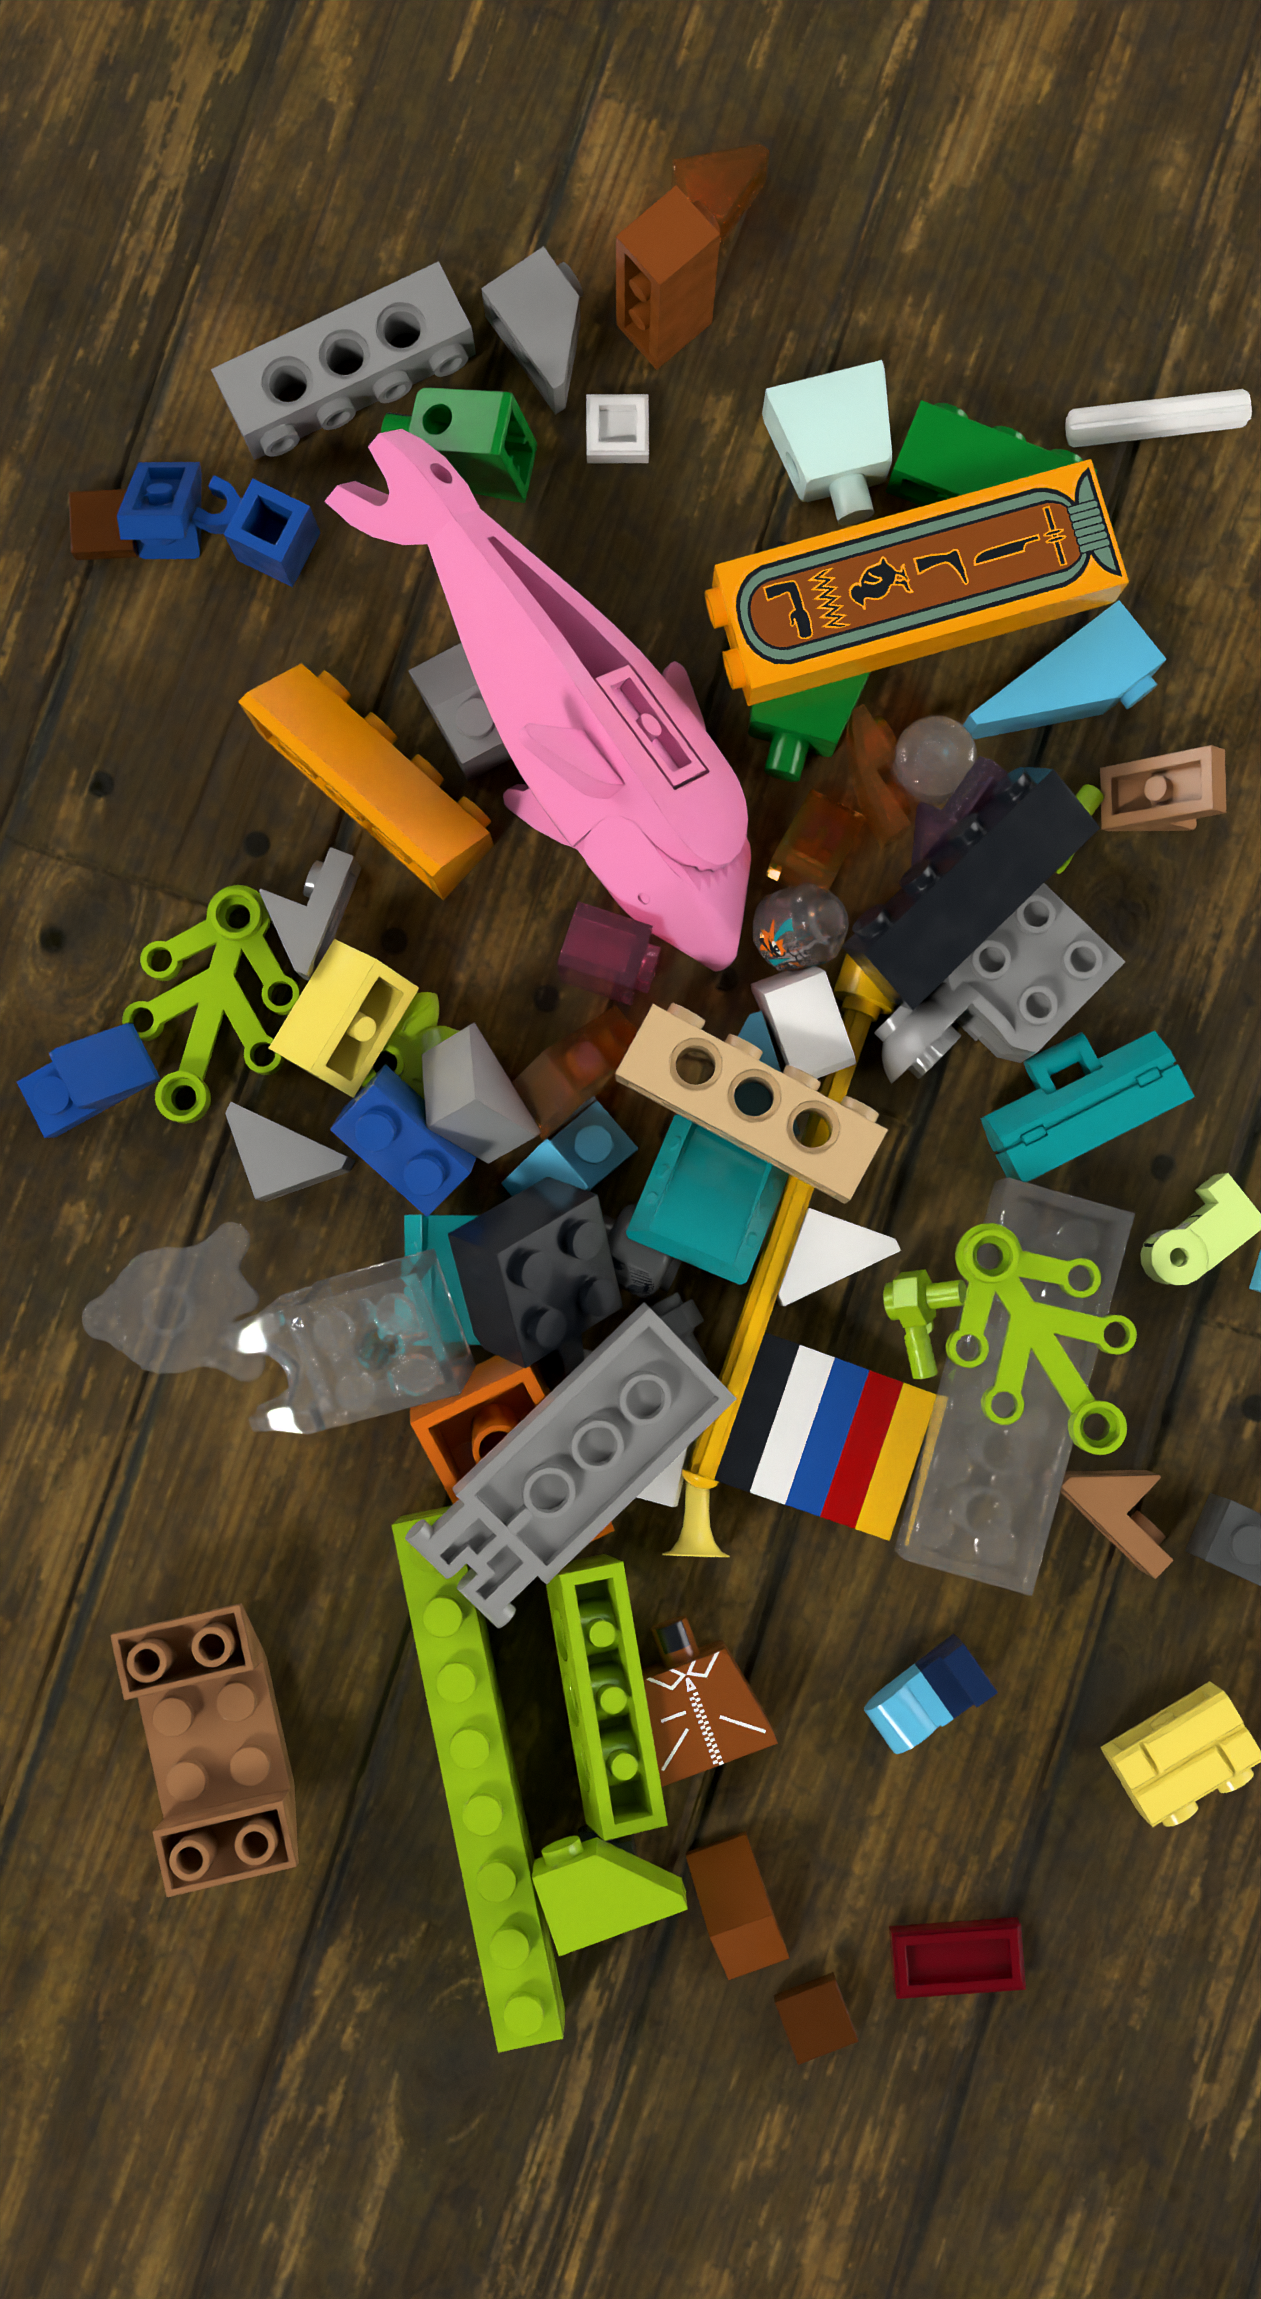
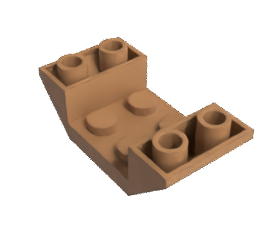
(212, 1748)

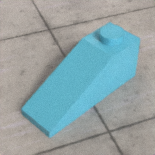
(1077, 680)

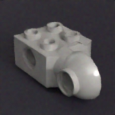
(1007, 991)

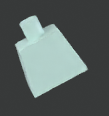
(833, 436)

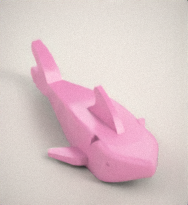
(596, 731)

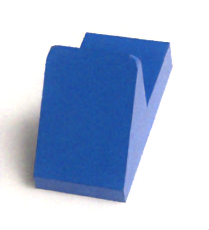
(161, 508)
(87, 1079)

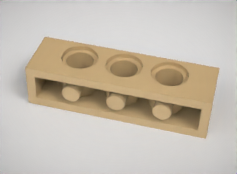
(652, 1071)

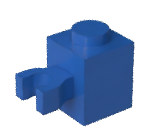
(263, 528)

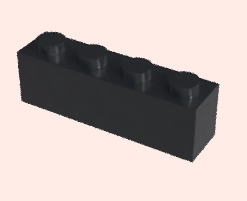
(969, 885)

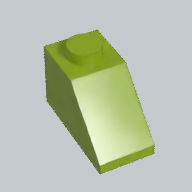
(601, 1892)

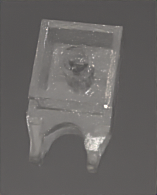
(340, 1348)

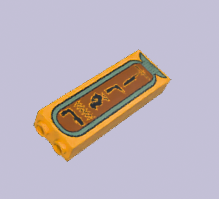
(916, 583)

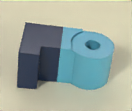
(929, 1695)

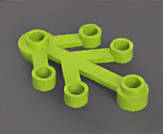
(214, 993)
(1033, 1328)

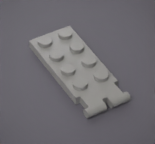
(573, 1464)

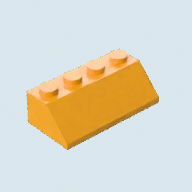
(369, 777)

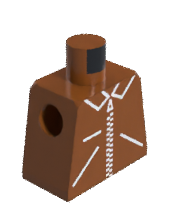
(700, 1705)

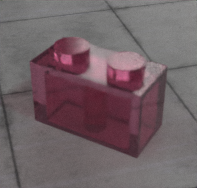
(608, 954)

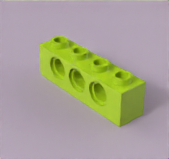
(606, 1697)

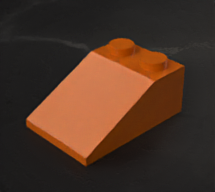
(469, 1425)

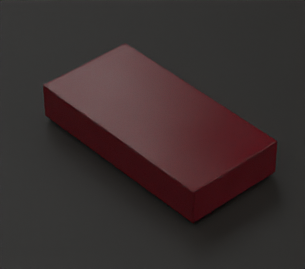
(957, 1957)

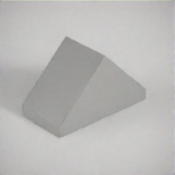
(473, 1098)
(279, 1158)

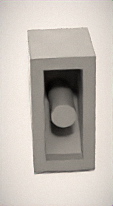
(539, 321)
(460, 711)

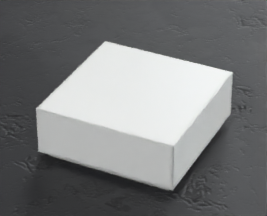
(617, 428)

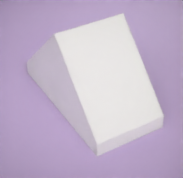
(805, 1021)
(828, 1252)

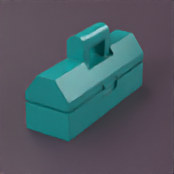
(1108, 1101)

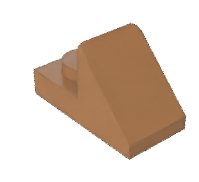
(1164, 791)
(1106, 1500)

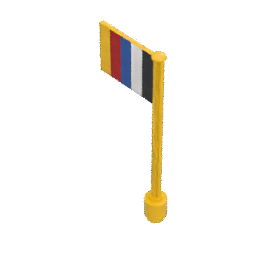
(803, 1420)

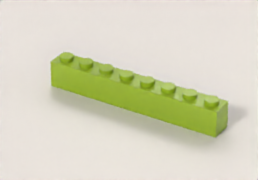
(482, 1800)

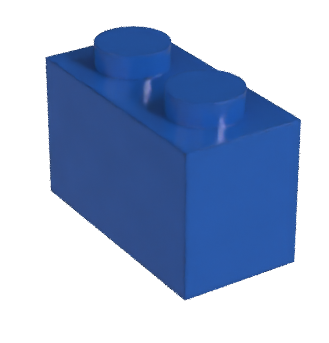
(391, 1135)

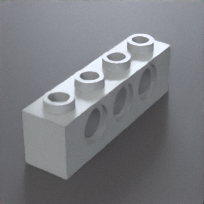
(358, 331)

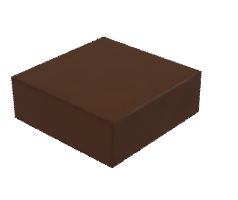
(95, 526)
(815, 2018)

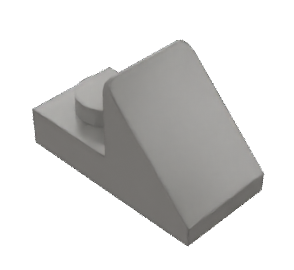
(311, 928)

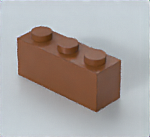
(667, 275)

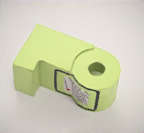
(1204, 1237)

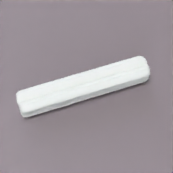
(1158, 418)

